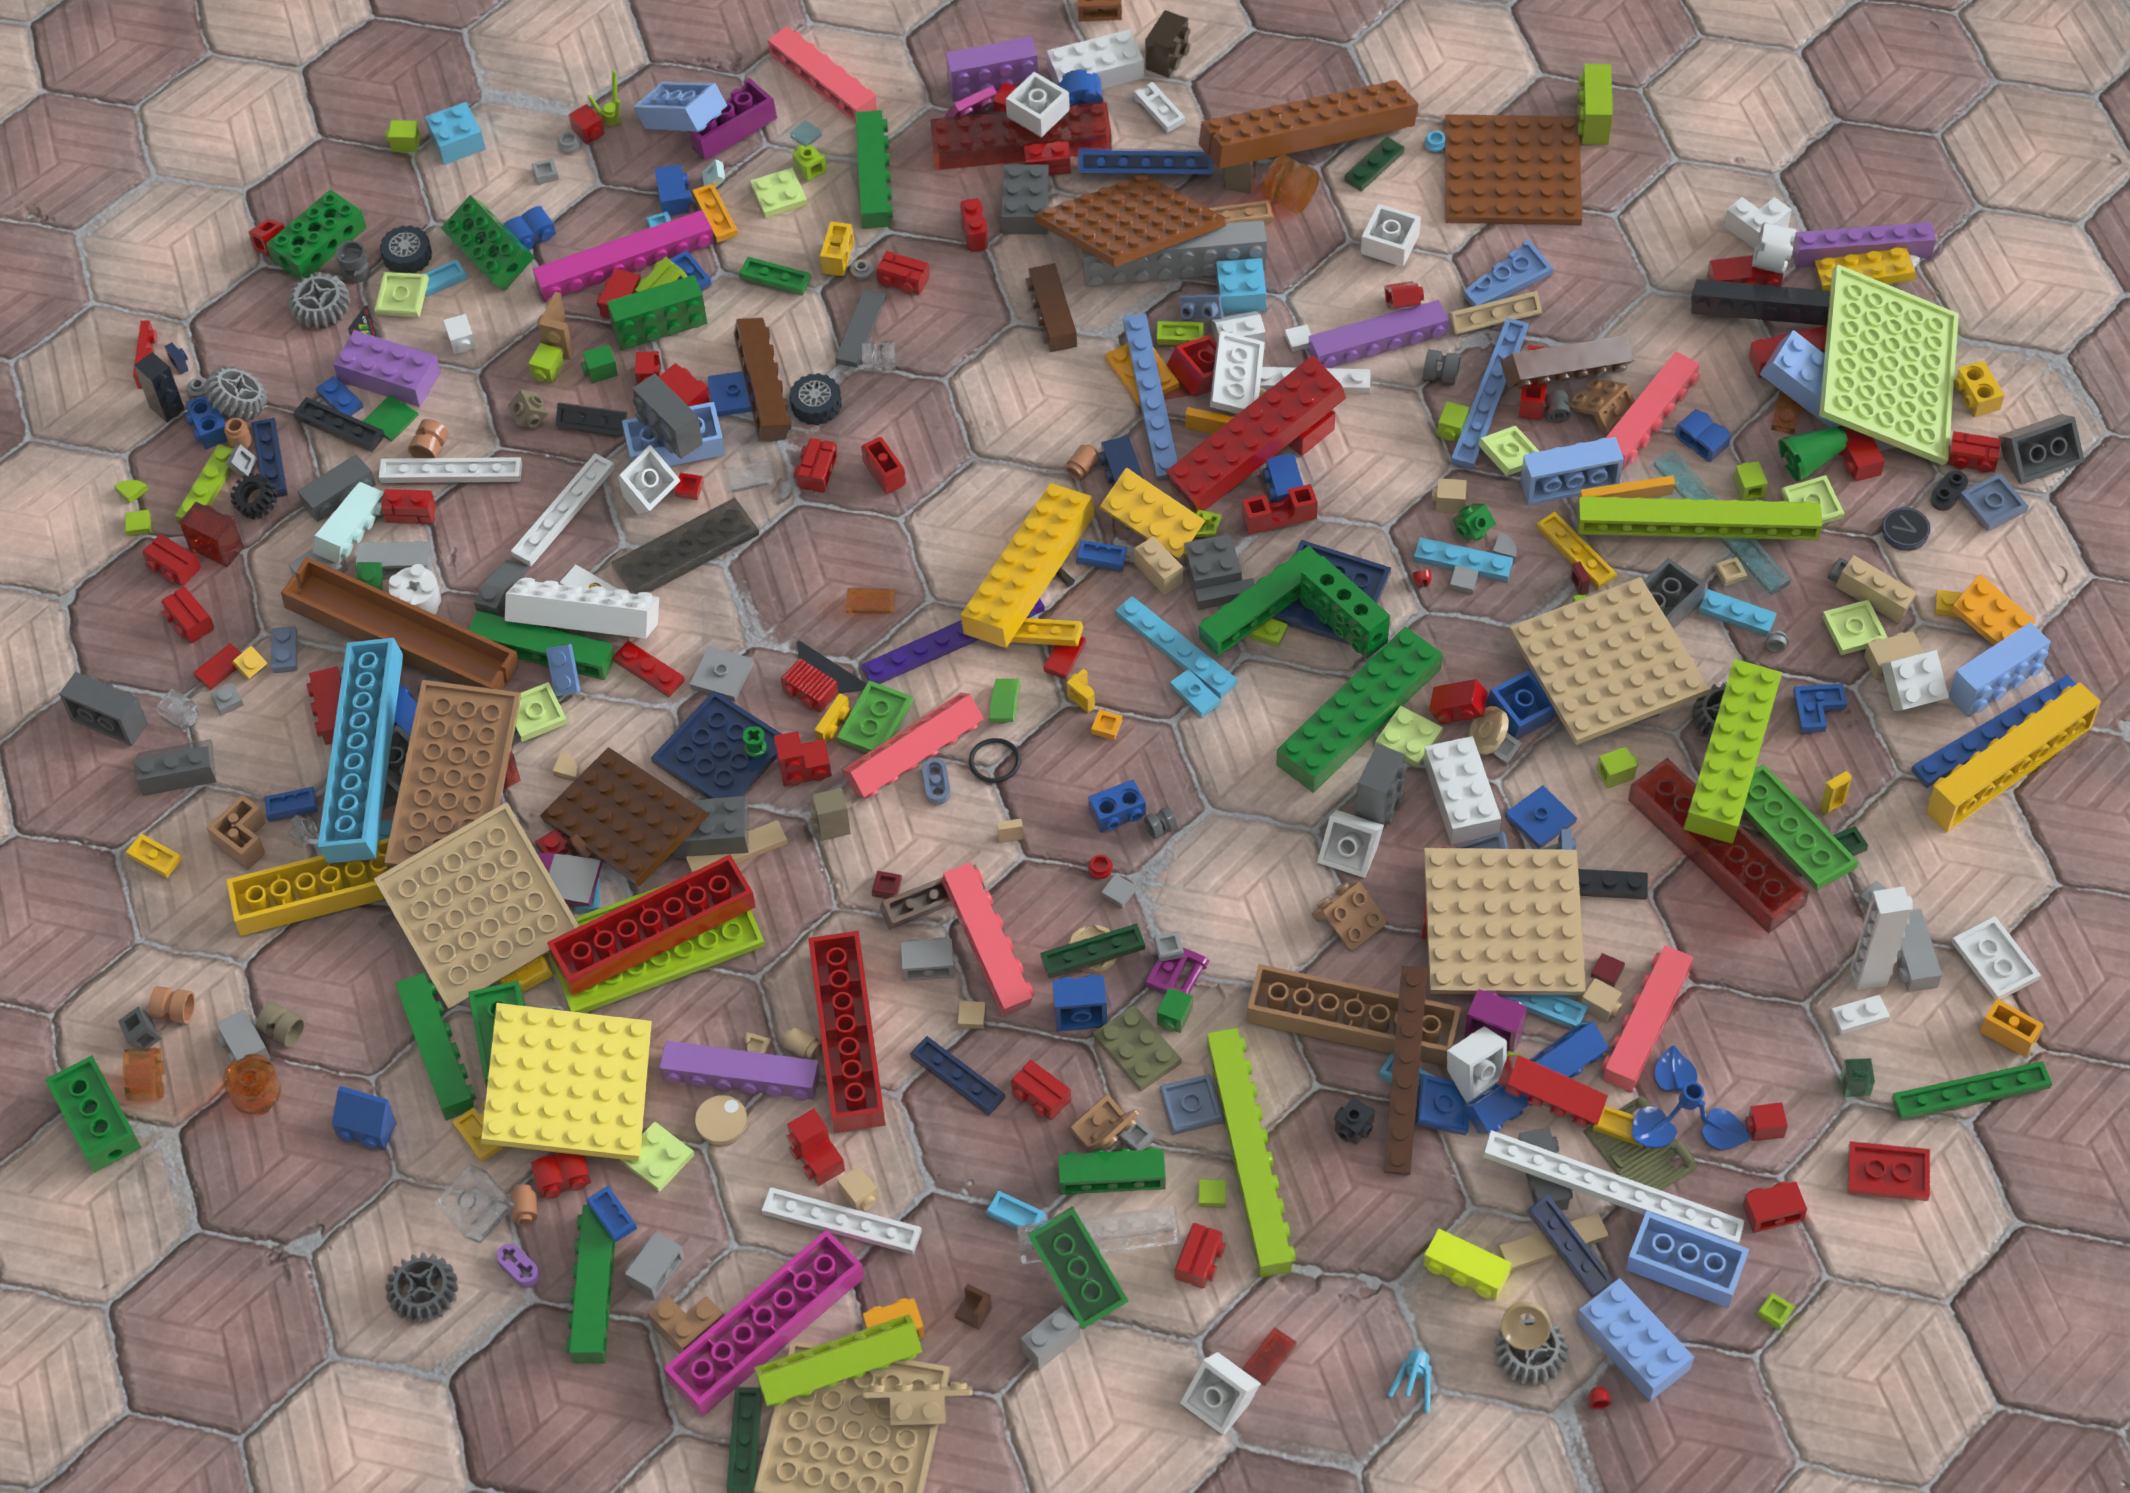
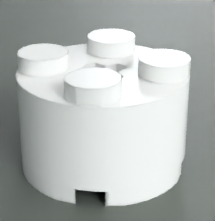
(1773, 247)
(416, 587)

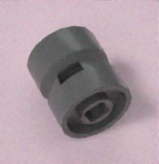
(353, 261)
(1449, 370)

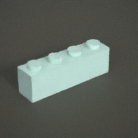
(348, 523)

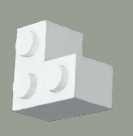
(1746, 220)

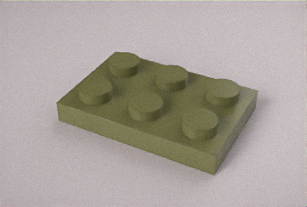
(1137, 1048)

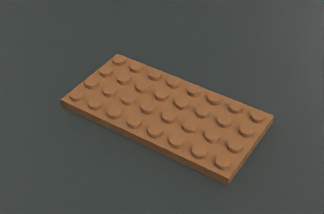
(451, 764)

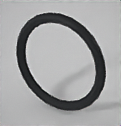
(1000, 779)

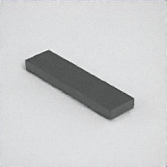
(860, 327)

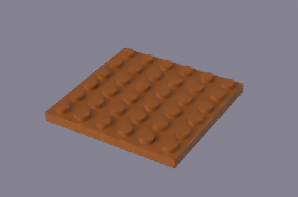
(1512, 169)
(1129, 220)

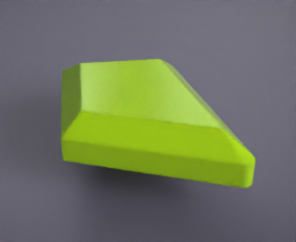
(1211, 524)

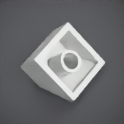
(1244, 324)
(646, 480)
(1350, 843)
(1477, 1062)
(1219, 1392)

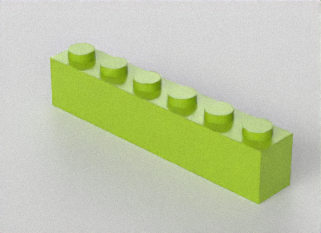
(838, 1360)

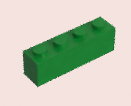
(1112, 1171)

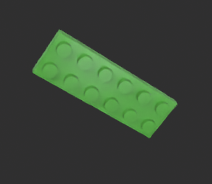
(1795, 831)

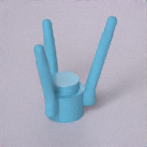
(1416, 1367)

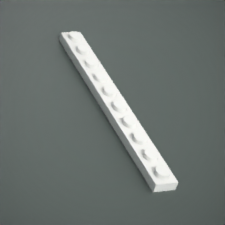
(1610, 1187)

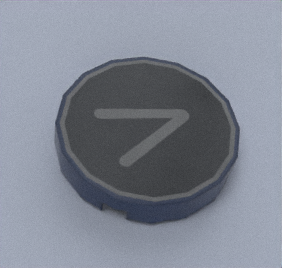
(1905, 528)

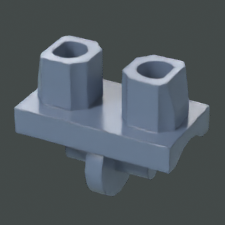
(1201, 306)

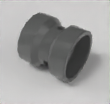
(1557, 405)
(1160, 822)

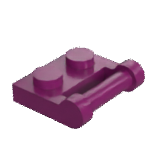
(1167, 973)

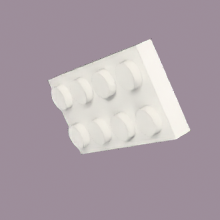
(1236, 372)

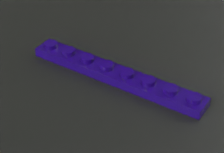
(923, 651)

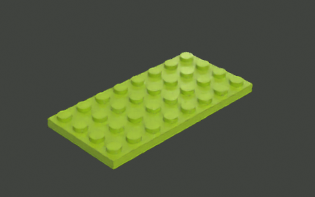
(703, 951)

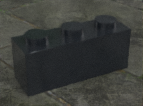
(159, 387)

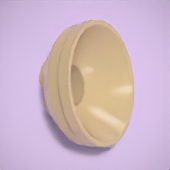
(1525, 1336)

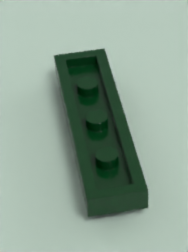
(1092, 951)
(744, 1440)

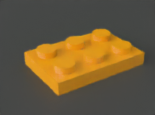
(1120, 363)
(1990, 611)

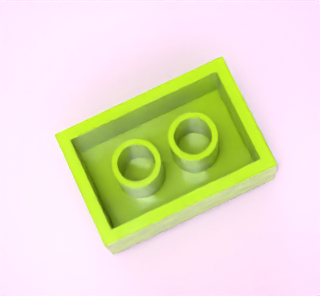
(1596, 104)

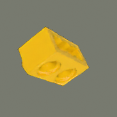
(837, 248)
(1979, 388)

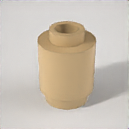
(802, 1044)

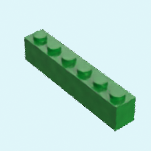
(872, 169)
(1256, 604)
(530, 642)
(435, 1047)
(592, 1291)

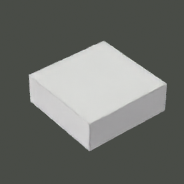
(1298, 337)

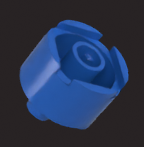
(1082, 87)

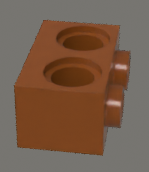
(1099, 10)

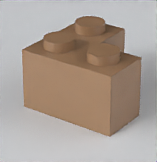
(235, 831)
(683, 1328)

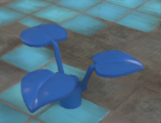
(1653, 1128)

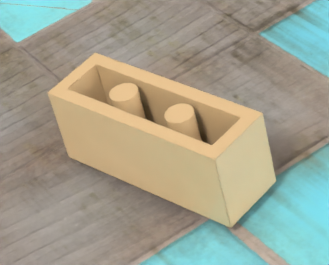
(1884, 592)

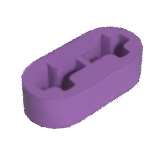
(522, 1261)

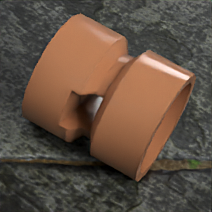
(428, 439)
(173, 1005)

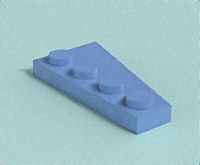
(1515, 273)

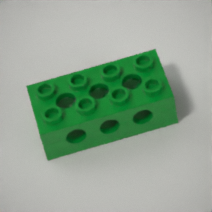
(316, 235)
(508, 254)
(1344, 607)
(483, 1008)
(93, 1113)

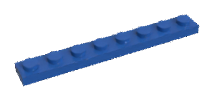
(1960, 751)

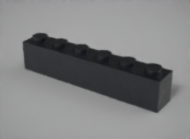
(1760, 302)

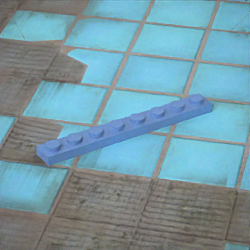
(1150, 394)
(1488, 395)

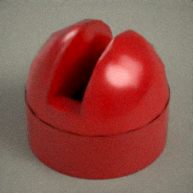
(1422, 577)
(1599, 1398)

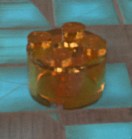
(143, 1074)
(252, 1084)

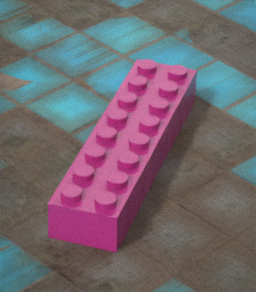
(764, 1323)

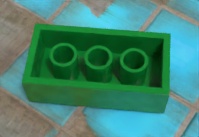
(657, 312)
(1077, 1267)

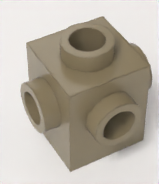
(527, 409)

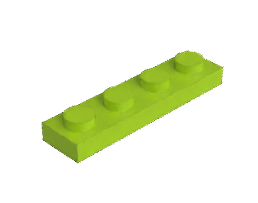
(209, 481)

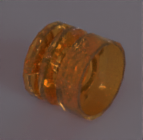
(1290, 184)

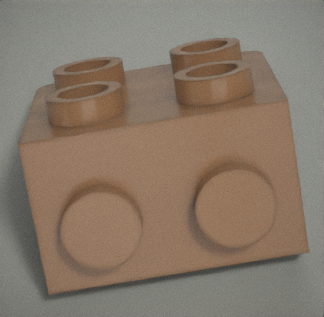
(553, 326)
(1351, 914)
(1101, 1123)

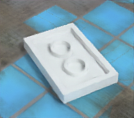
(1995, 958)

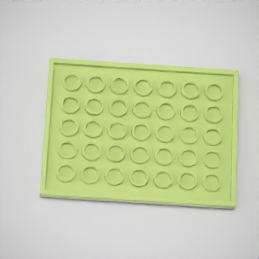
(1889, 365)

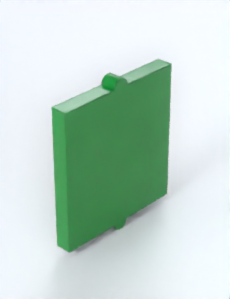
(391, 417)

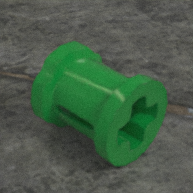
(752, 744)

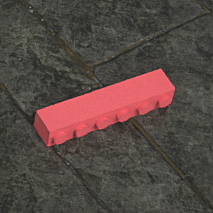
(821, 73)
(1654, 405)
(912, 745)
(987, 939)
(1647, 1018)

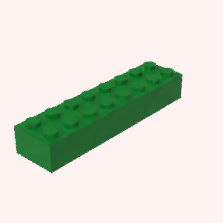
(1359, 709)

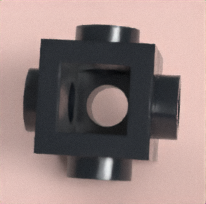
(1354, 1121)

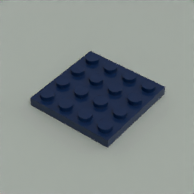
(1364, 573)
(711, 752)

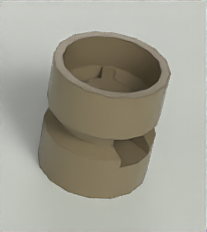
(280, 1024)

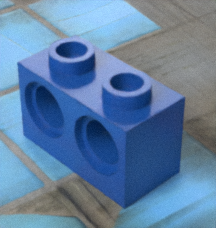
(207, 421)
(1114, 801)

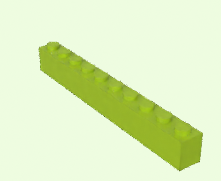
(1699, 518)
(1249, 1153)

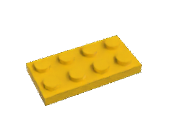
(1883, 266)
(1151, 513)

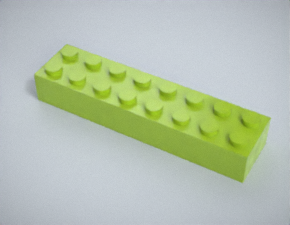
(1733, 751)

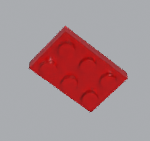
(1888, 1171)

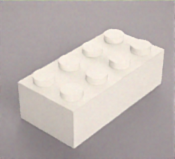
(1110, 56)
(1462, 790)

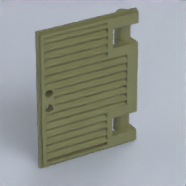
(1642, 1164)

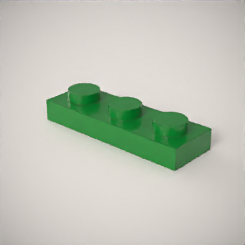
(775, 276)

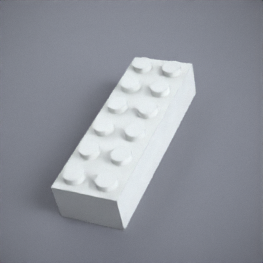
(582, 608)

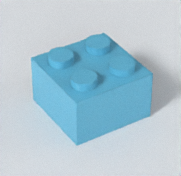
(455, 133)
(1241, 285)

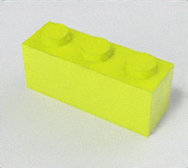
(1467, 1264)

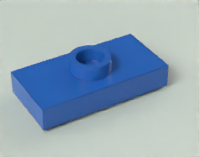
(1101, 555)
(291, 804)
(611, 1214)

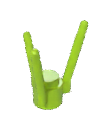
(611, 111)

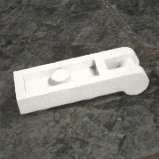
(1159, 107)

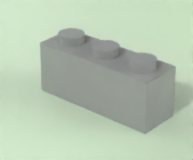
(396, 555)
(1917, 956)

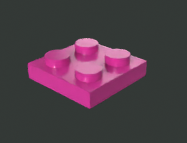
(974, 102)

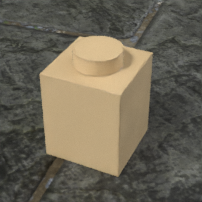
(1449, 495)
(1602, 1001)
(858, 1189)

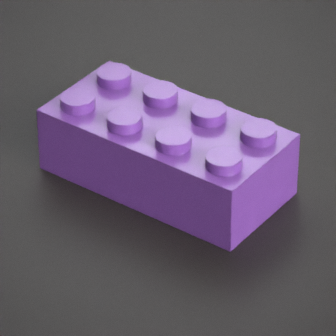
(989, 65)
(387, 368)

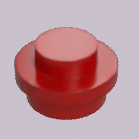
(1100, 867)

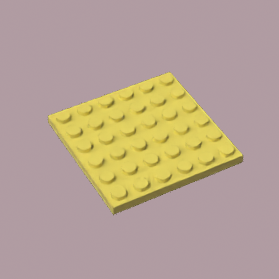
(566, 1082)

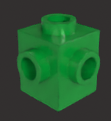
(1473, 521)

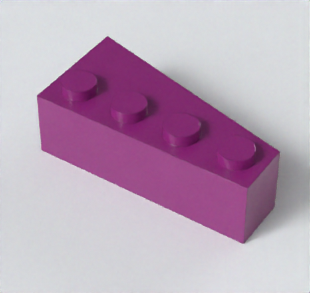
(745, 113)

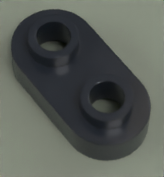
(1950, 489)

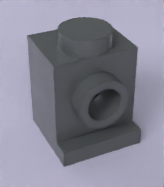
(139, 1029)

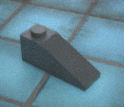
(493, 592)

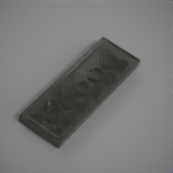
(685, 547)

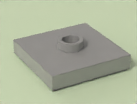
(722, 673)

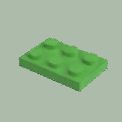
(874, 717)

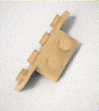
(917, 1404)

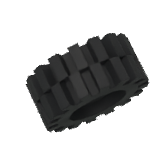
(245, 488)

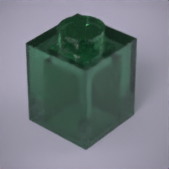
(1857, 1077)

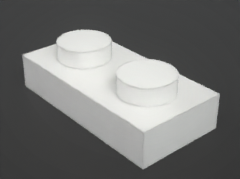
(1860, 1014)

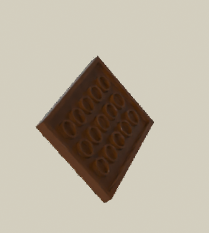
(624, 816)

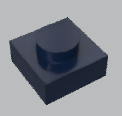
(177, 357)

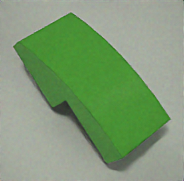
(1004, 700)

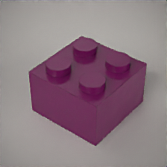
(1498, 1015)

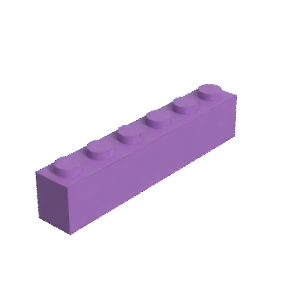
(1835, 243)
(1379, 334)
(740, 1070)

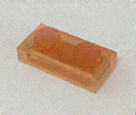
(1785, 414)
(871, 600)

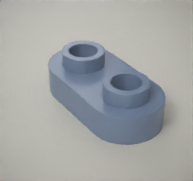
(936, 783)

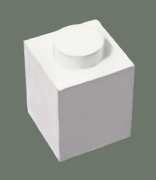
(459, 334)

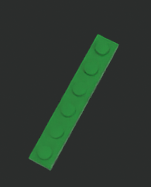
(1971, 1090)

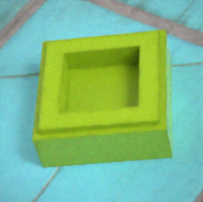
(138, 522)
(1212, 1192)
(1775, 1311)

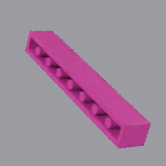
(626, 254)

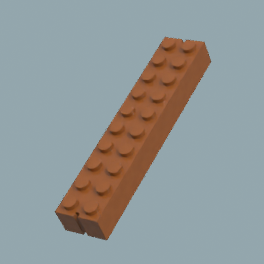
(1307, 124)
(423, 638)

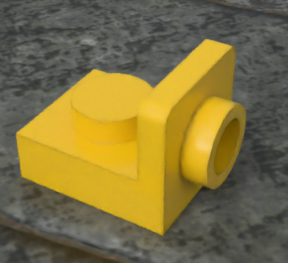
(1080, 692)

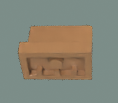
(1605, 401)

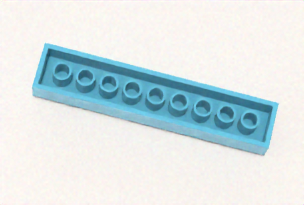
(360, 751)

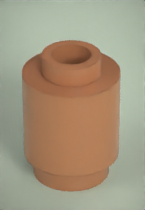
(237, 433)
(1082, 461)
(525, 1210)

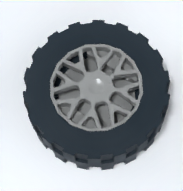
(406, 250)
(817, 388)

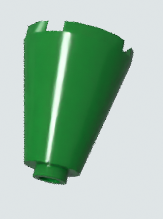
(1811, 450)

